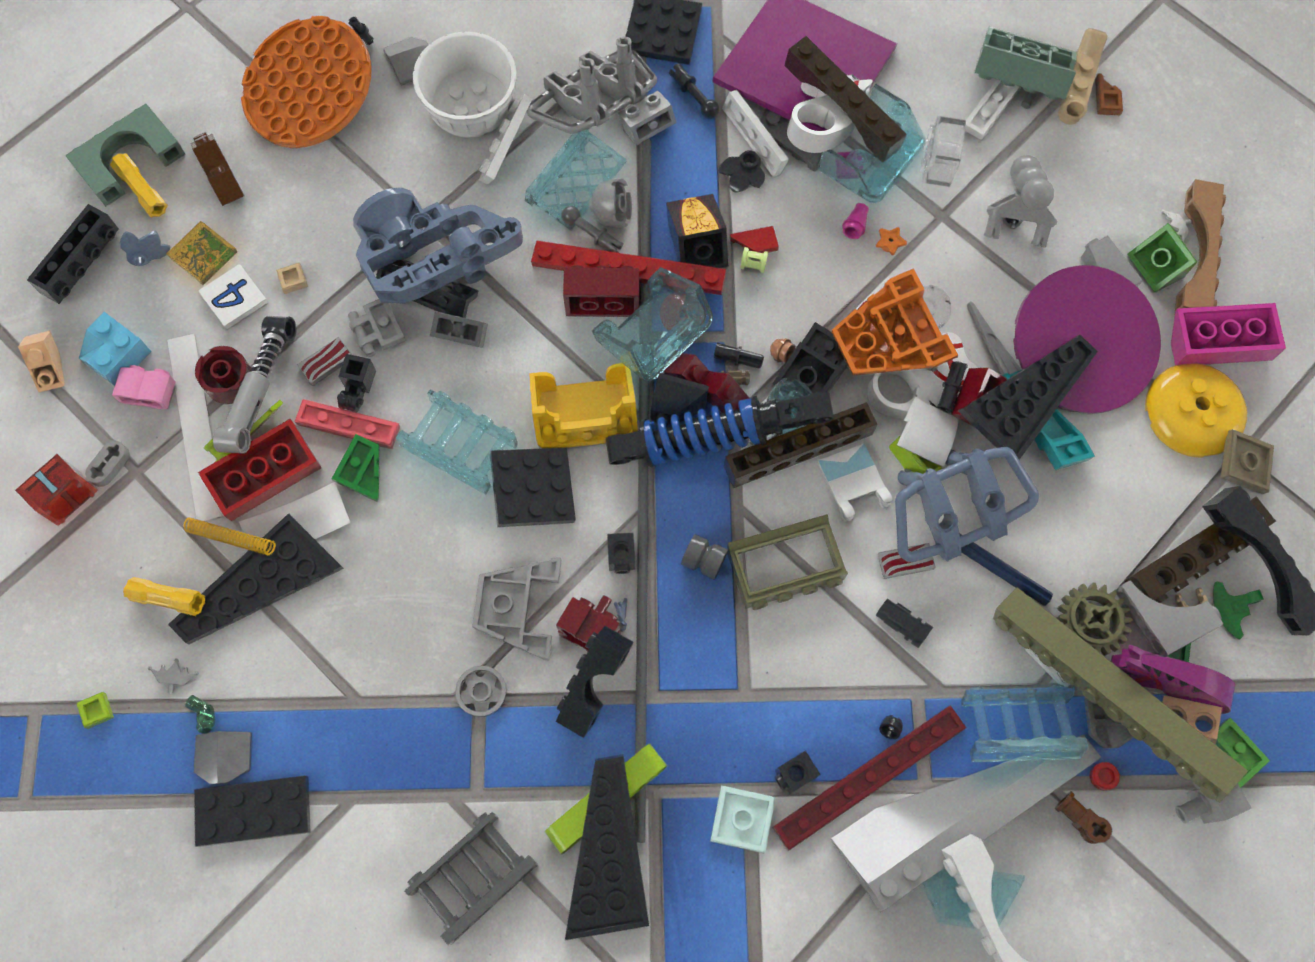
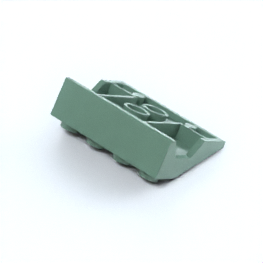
(1026, 63)

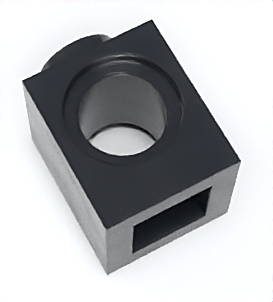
(617, 542)
(808, 770)

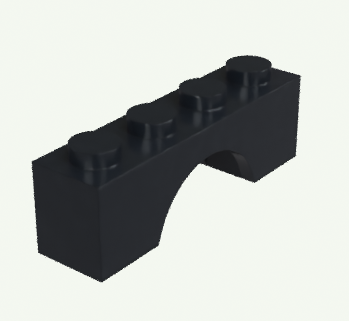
(605, 656)

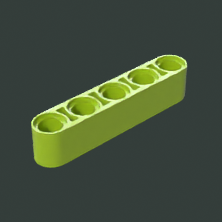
(639, 770)

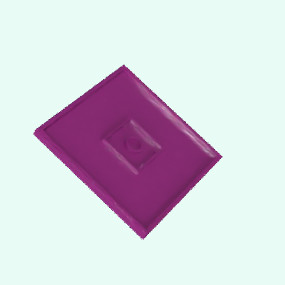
(759, 57)

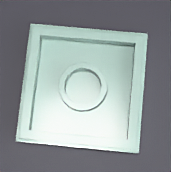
(742, 819)

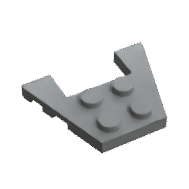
(504, 601)

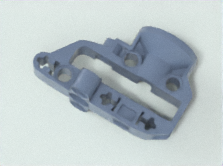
(394, 224)

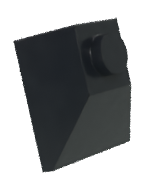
(677, 397)

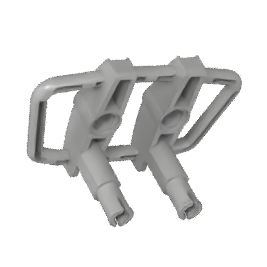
(595, 72)

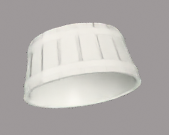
(466, 83)

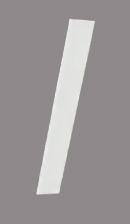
(194, 422)

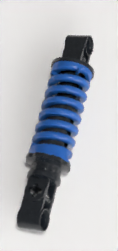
(713, 431)

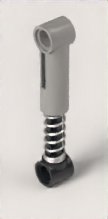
(235, 433)

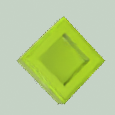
(95, 710)

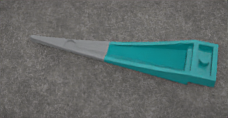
(1058, 437)

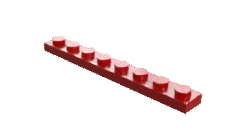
(558, 256)

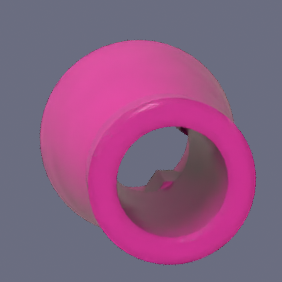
(855, 223)

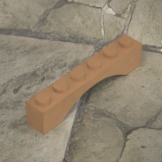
(1204, 208)

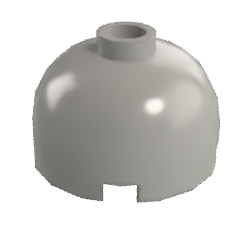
(611, 203)

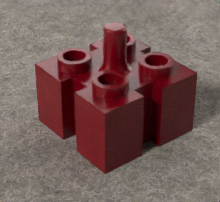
(581, 620)

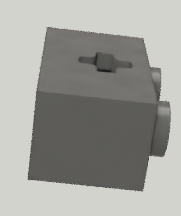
(458, 329)

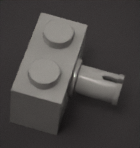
(1211, 810)

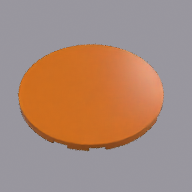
(306, 82)

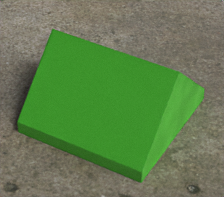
(1162, 258)

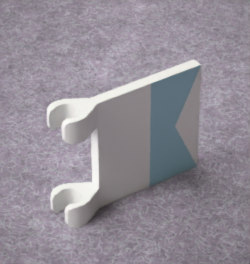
(852, 476)

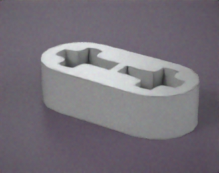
(107, 463)

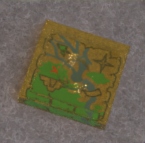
(202, 252)

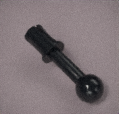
(709, 107)

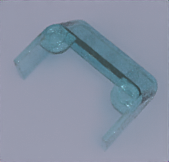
(865, 172)

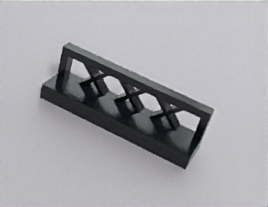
(443, 300)

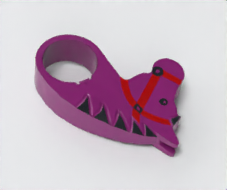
(1177, 677)

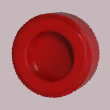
(1104, 776)

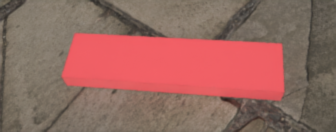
(346, 423)

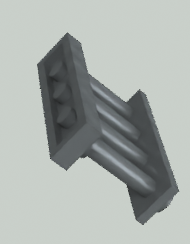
(475, 904)

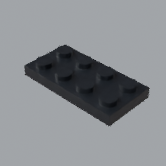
(252, 811)

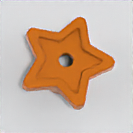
(888, 246)

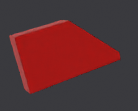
(757, 240)

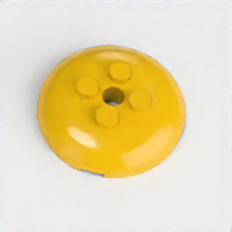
(1181, 423)

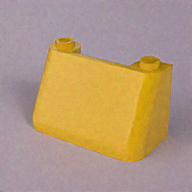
(582, 411)

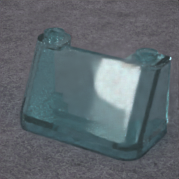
(659, 327)

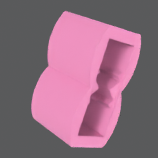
(144, 387)

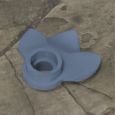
(143, 250)

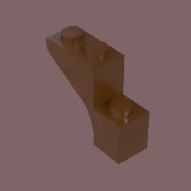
(216, 168)

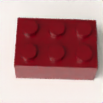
(601, 291)

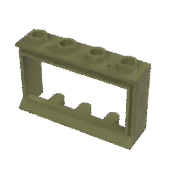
(785, 591)

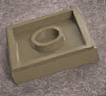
(1247, 461)

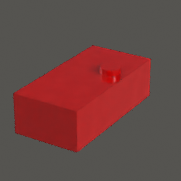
(265, 470)

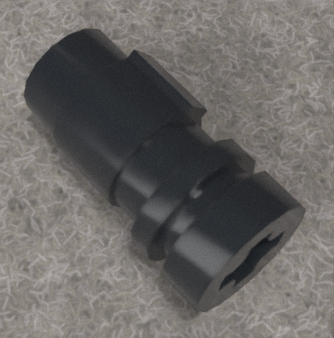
(902, 621)

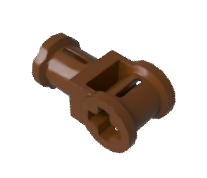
(1084, 819)

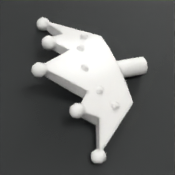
(1178, 224)

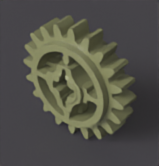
(1111, 607)

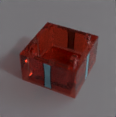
(56, 490)

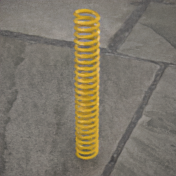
(228, 535)

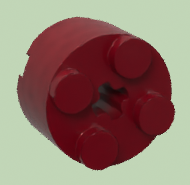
(221, 373)

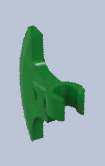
(1234, 608)

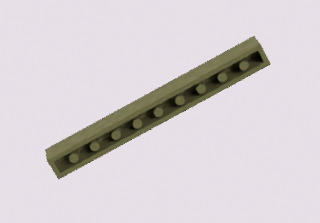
(1120, 696)

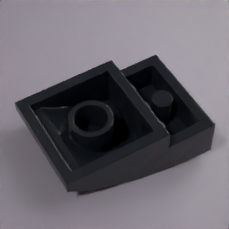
(815, 361)

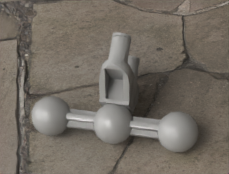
(1026, 202)

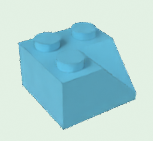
(111, 346)

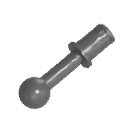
(571, 216)

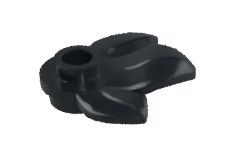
(742, 174)

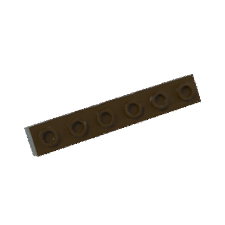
(799, 445)
(1188, 555)

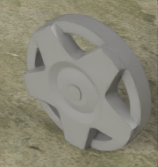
(481, 691)

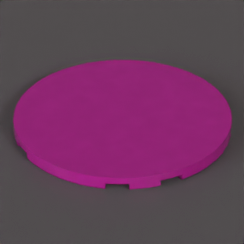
(1109, 316)

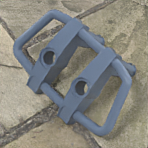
(936, 502)

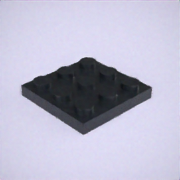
(664, 29)
(532, 487)

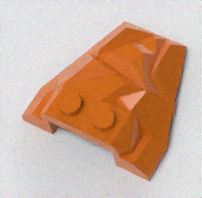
(893, 331)

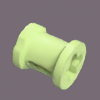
(759, 264)

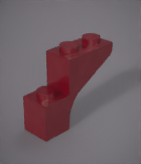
(722, 386)

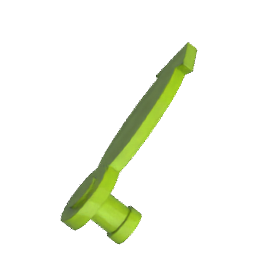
(218, 455)

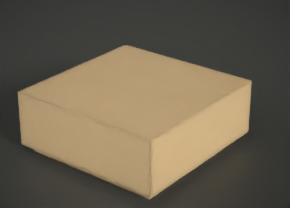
(292, 278)

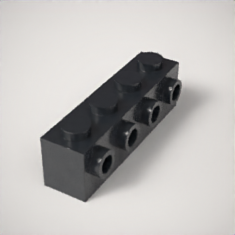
(73, 254)

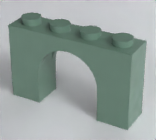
(138, 127)

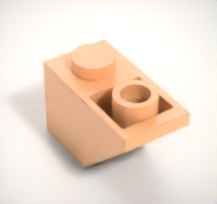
(42, 361)

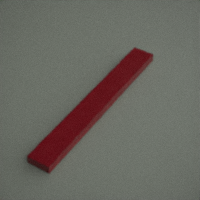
(868, 778)

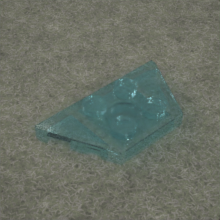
(951, 910)

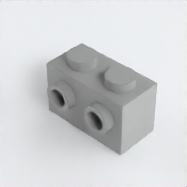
(647, 117)

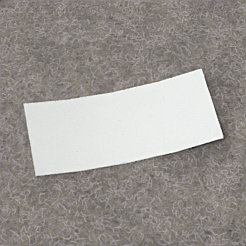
(316, 513)

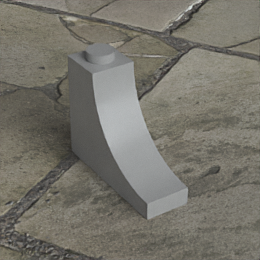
(1106, 255)
(1168, 626)

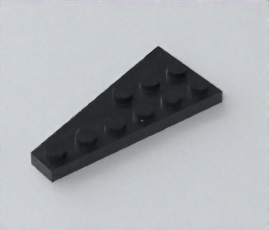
(1022, 405)
(259, 580)
(608, 875)

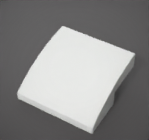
(928, 432)

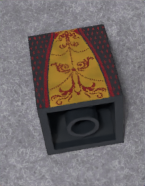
(698, 231)

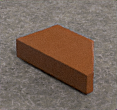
(1108, 97)

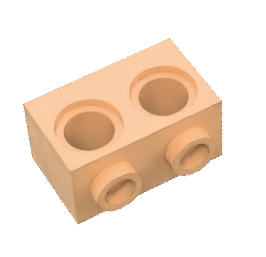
(1194, 712)

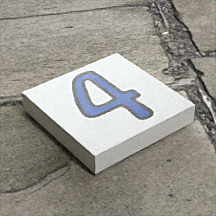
(233, 296)

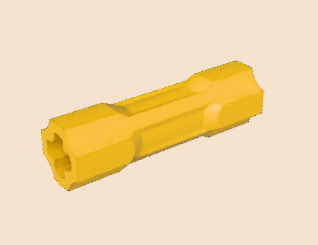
(147, 196)
(179, 599)

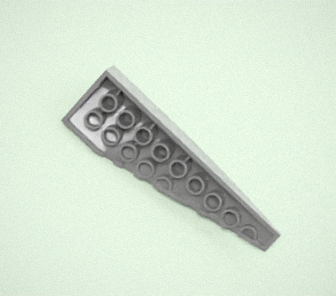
(904, 840)

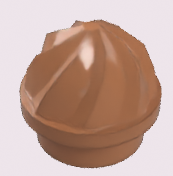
(782, 349)

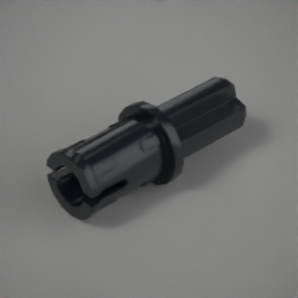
(738, 355)
(952, 386)

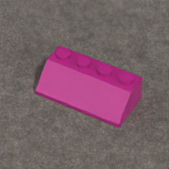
(1227, 334)

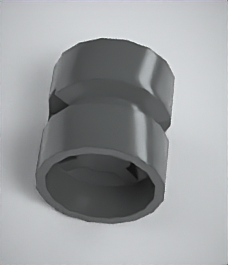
(703, 556)

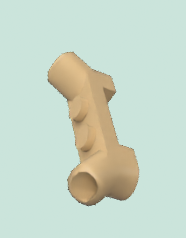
(1086, 66)

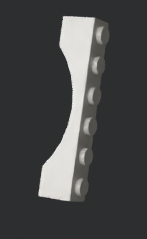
(973, 871)

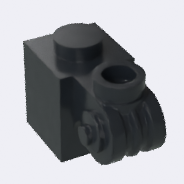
(357, 377)

